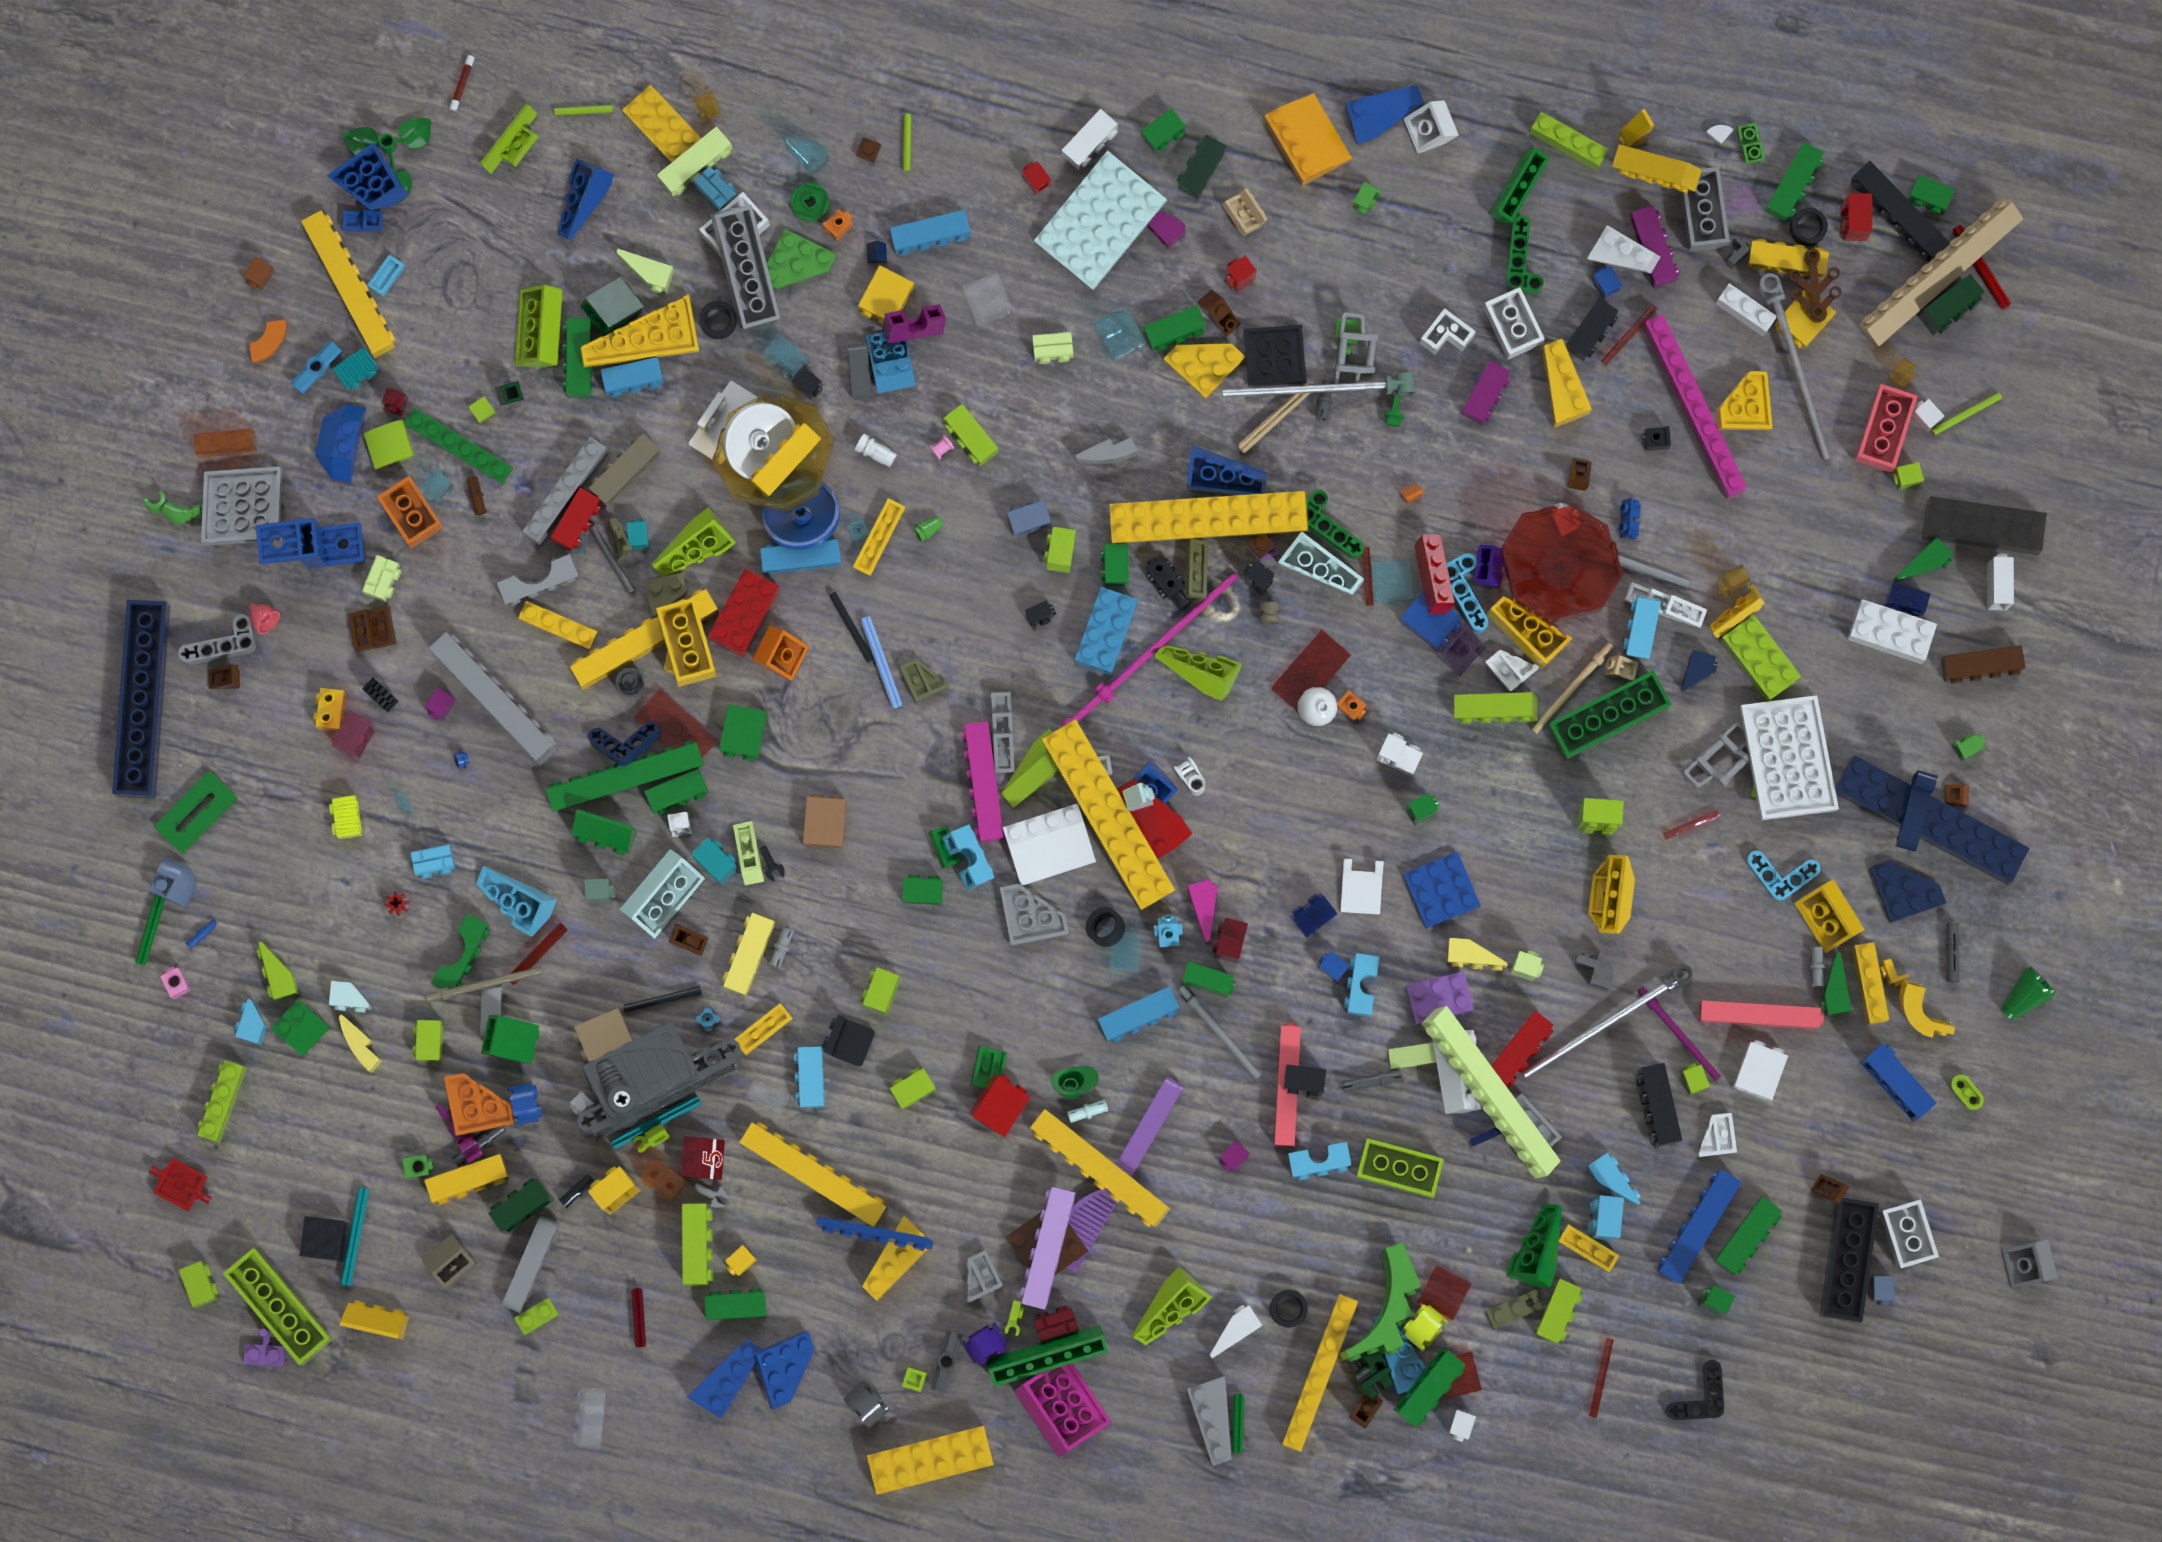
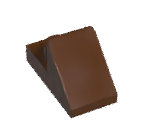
(1579, 474)
(224, 677)
(688, 940)
(1365, 1410)

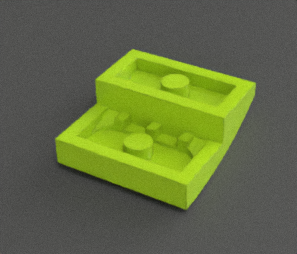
(389, 444)

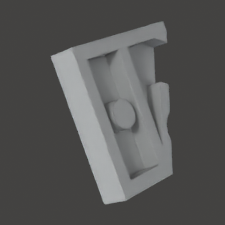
(981, 1276)

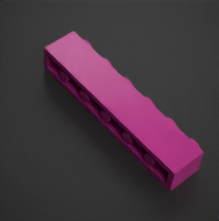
(984, 782)

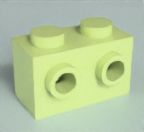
(1527, 965)

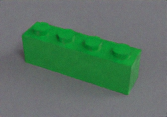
(1794, 181)
(1518, 185)
(578, 379)
(1748, 1235)
(1429, 1387)

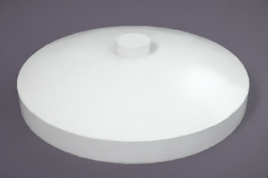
(755, 435)

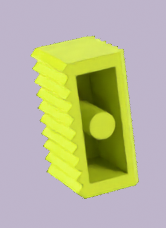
(346, 817)

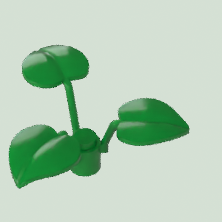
(413, 132)

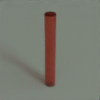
(1367, 577)
(1690, 825)

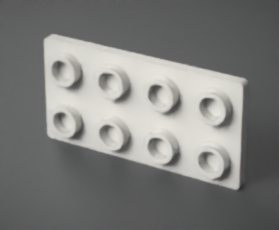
(715, 417)

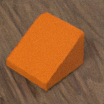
(1411, 493)

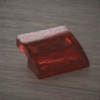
(1444, 1292)

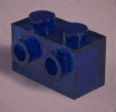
(1907, 600)
(1313, 914)

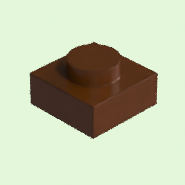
(868, 150)
(1261, 545)

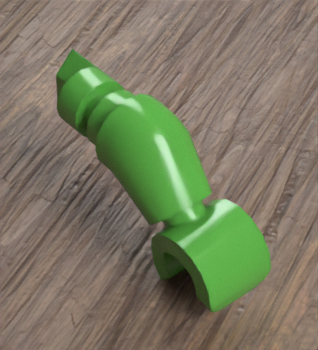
(173, 512)

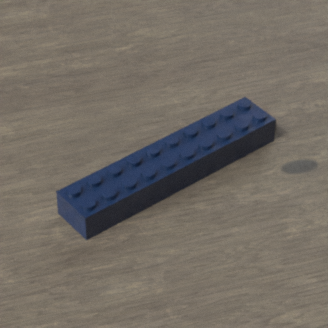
(141, 699)
(1943, 824)

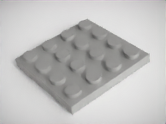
(238, 502)

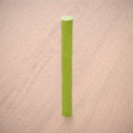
(1967, 413)

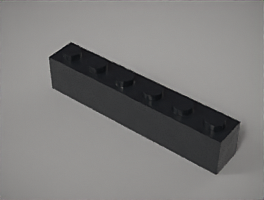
(1900, 212)

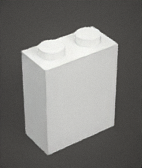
(2000, 582)
(1760, 1070)

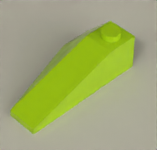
(698, 540)
(1031, 773)
(1174, 1301)

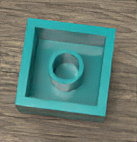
(714, 861)

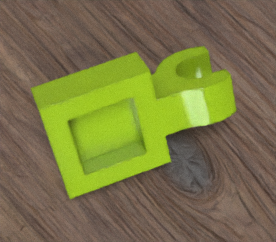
(653, 1137)
(1016, 1312)

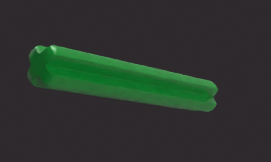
(150, 930)

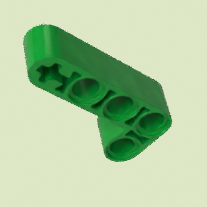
(1521, 255)
(1334, 528)

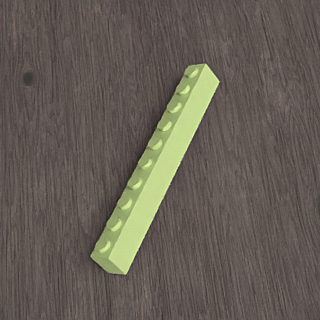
(1490, 1092)

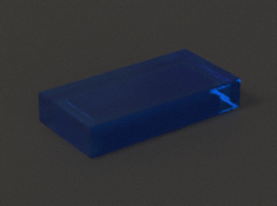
(1484, 1137)

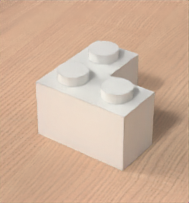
(1447, 328)
(1398, 755)

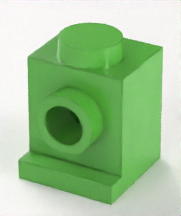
(1366, 198)
(1969, 746)

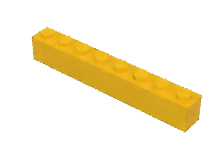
(349, 286)
(632, 645)
(1100, 1168)
(813, 1175)
(1319, 1373)

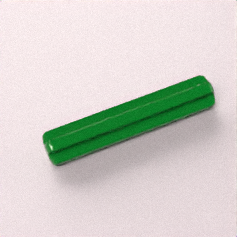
(1238, 1420)

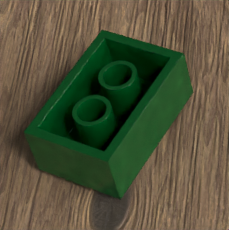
(1952, 305)
(520, 1205)

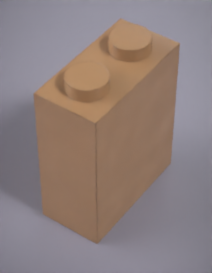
(825, 821)

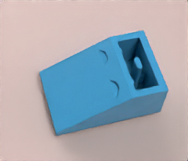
(890, 363)

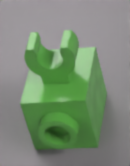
(1351, 326)

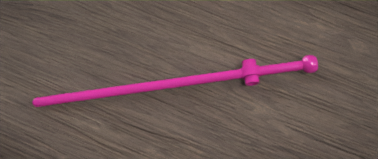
(1105, 692)

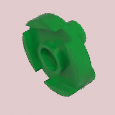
(820, 198)

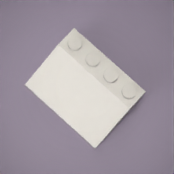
(1049, 844)

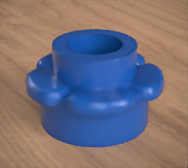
(461, 759)

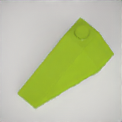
(1205, 673)

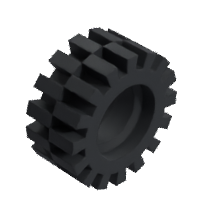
(380, 695)

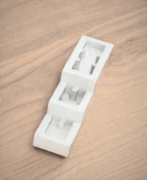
(1671, 606)

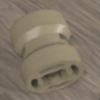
(1269, 613)

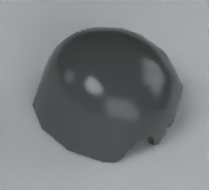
(629, 682)

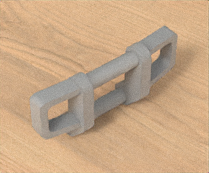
(1344, 336)
(1737, 753)

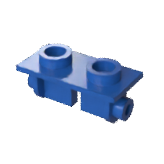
(1629, 509)

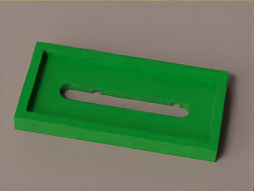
(204, 820)

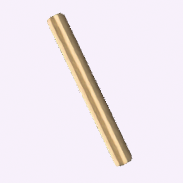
(1271, 421)

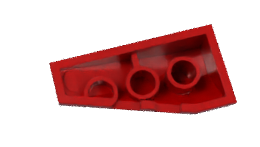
(1159, 824)

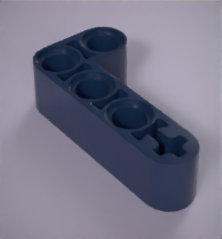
(1915, 810)

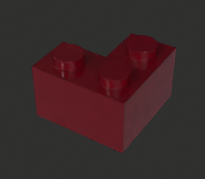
(1230, 941)

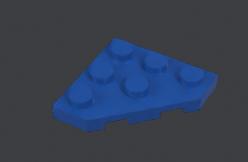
(783, 1367)

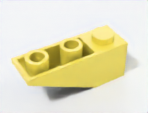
(1467, 952)

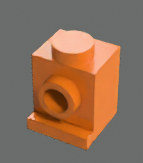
(838, 231)
(1352, 714)

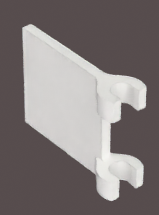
(1361, 889)

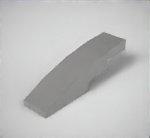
(1002, 732)

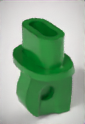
(1393, 417)

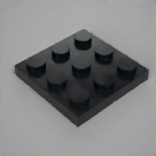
(1275, 355)

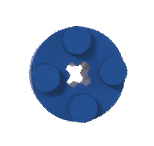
(524, 1103)

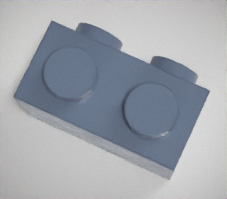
(1028, 518)

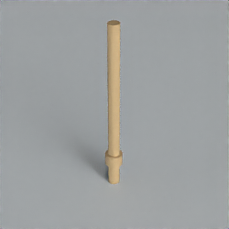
(1597, 660)

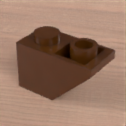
(1218, 312)

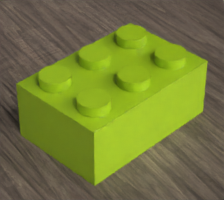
(1600, 815)

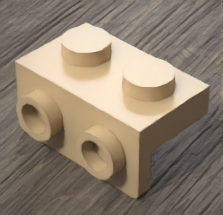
(1245, 212)

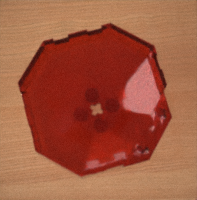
(1565, 538)

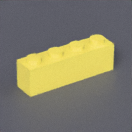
(749, 954)

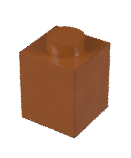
(258, 274)

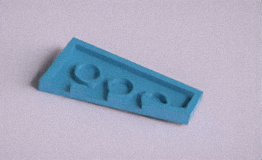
(1404, 1365)

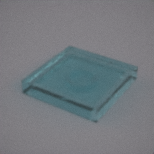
(1392, 581)

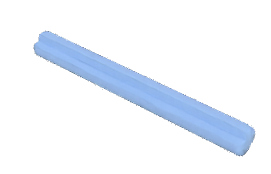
(881, 662)

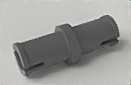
(1324, 402)

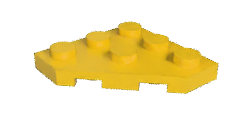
(1204, 364)
(1747, 405)

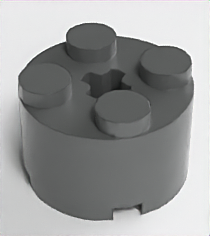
(866, 1404)

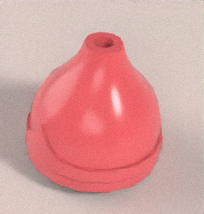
(263, 617)

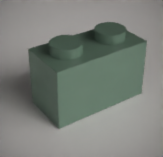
(599, 891)

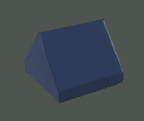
(876, 252)

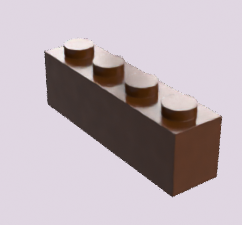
(1983, 663)

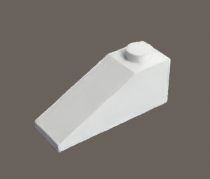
(1239, 1326)

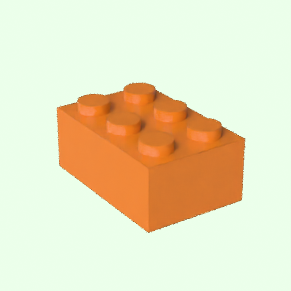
(410, 512)

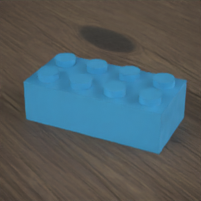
(1106, 631)

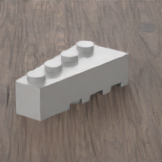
(1211, 1413)

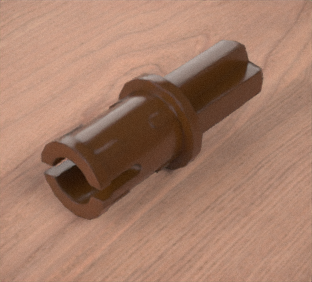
(476, 495)

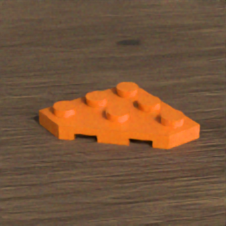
(475, 1106)

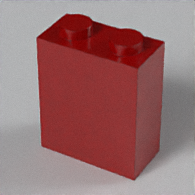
(999, 1104)

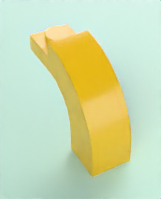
(1911, 1000)

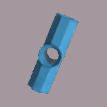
(325, 357)

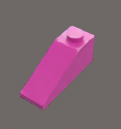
(1203, 901)

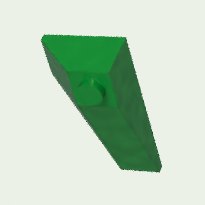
(1537, 1257)

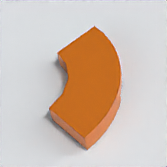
(269, 342)

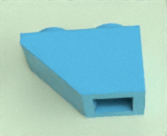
(252, 1025)

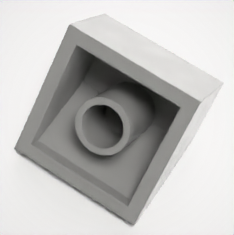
(2030, 1264)

